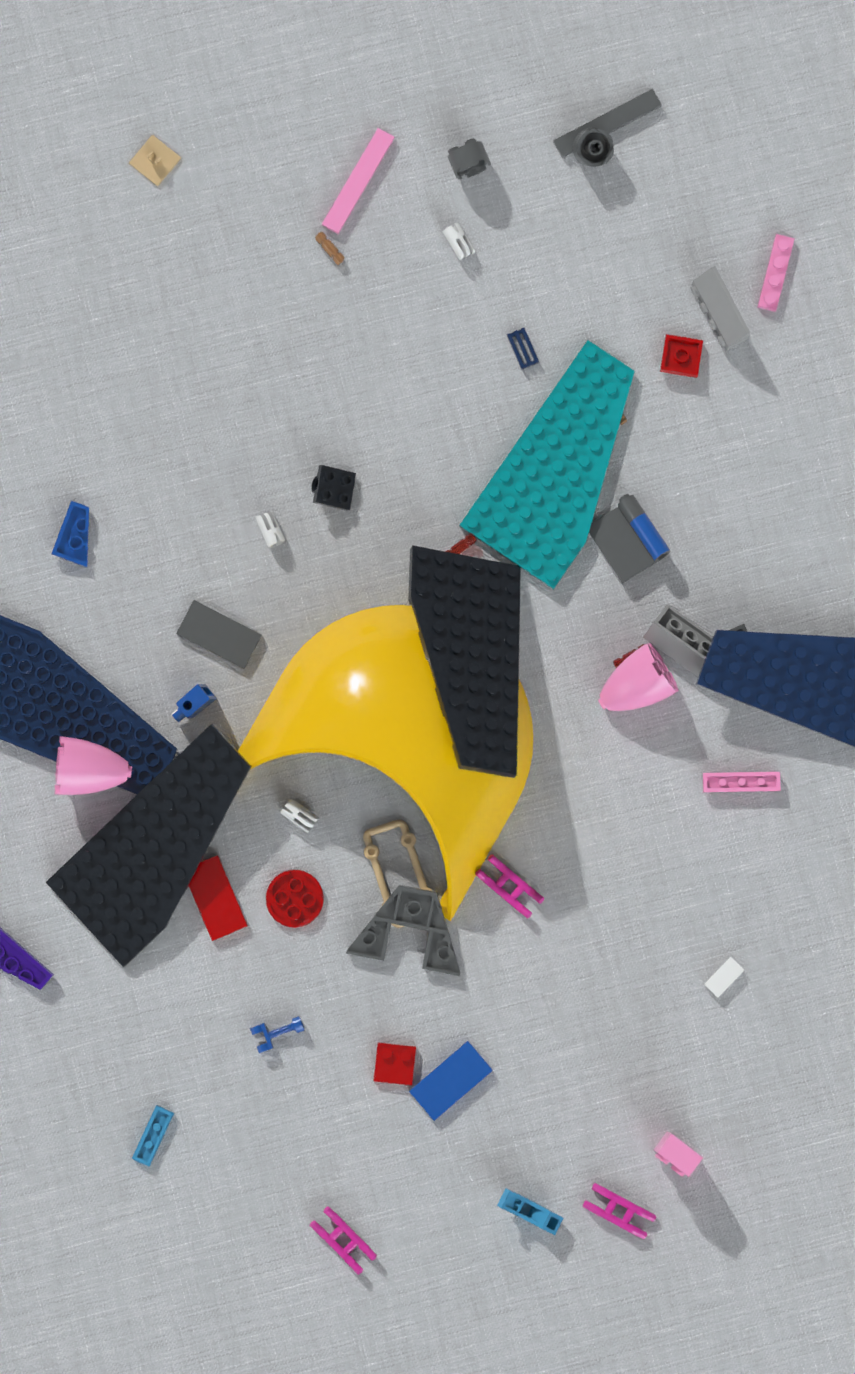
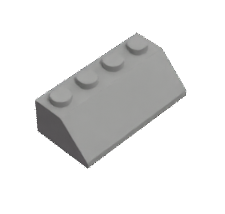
(720, 309)
(680, 639)

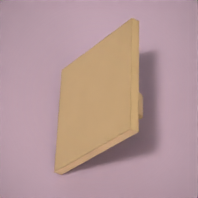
(155, 160)

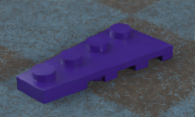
(20, 963)

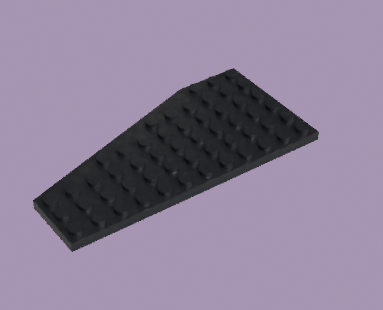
(471, 640)
(147, 854)

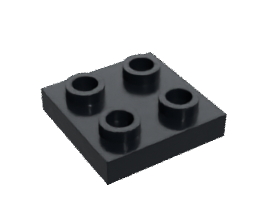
(333, 487)

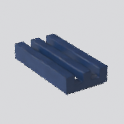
(517, 334)

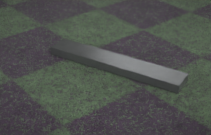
(612, 120)

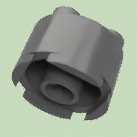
(603, 145)
(468, 159)

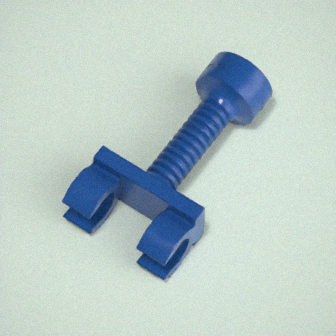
(295, 1025)

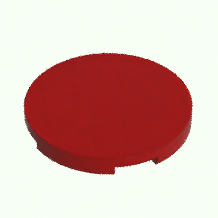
(294, 898)

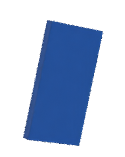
(450, 1080)

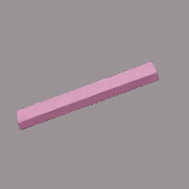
(358, 181)

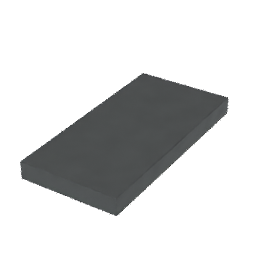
(219, 634)

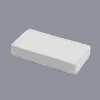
(724, 977)

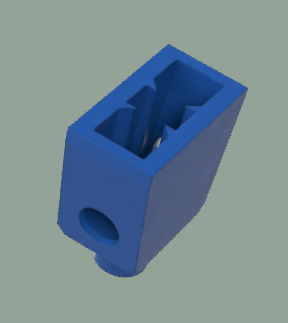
(199, 696)

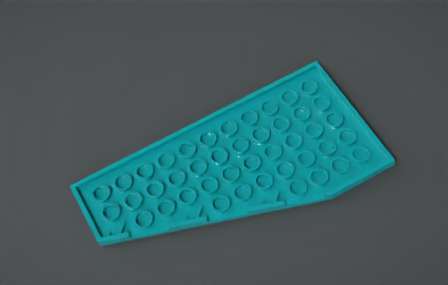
(551, 480)

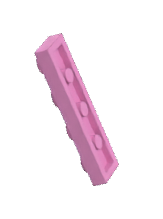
(775, 272)
(741, 782)

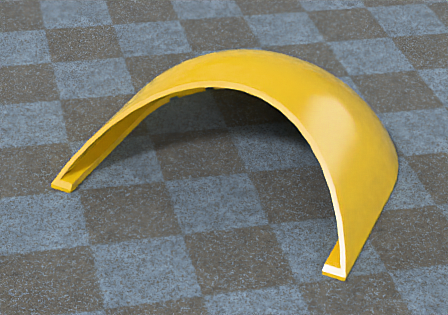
(373, 698)

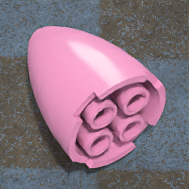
(638, 682)
(88, 768)

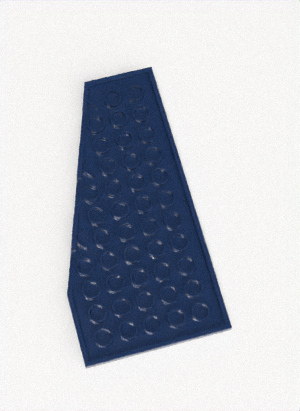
(787, 676)
(53, 696)

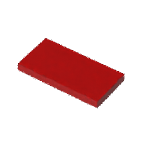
(216, 899)

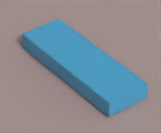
(153, 1135)

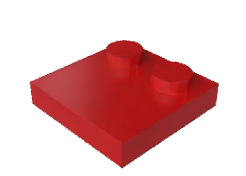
(681, 356)
(394, 1063)

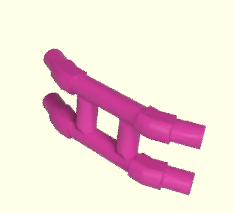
(521, 886)
(614, 1200)
(331, 1240)

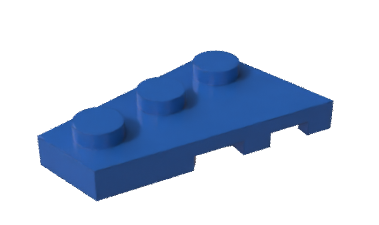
(73, 535)

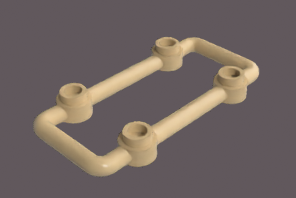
(372, 852)

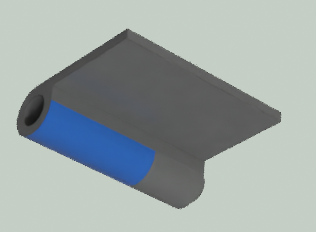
(628, 539)

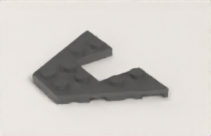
(412, 909)

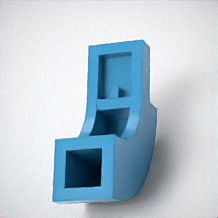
(530, 1211)

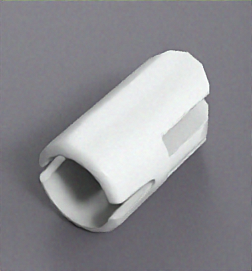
(458, 241)
(270, 529)
(299, 815)

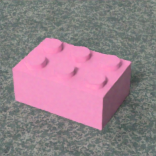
(682, 1157)

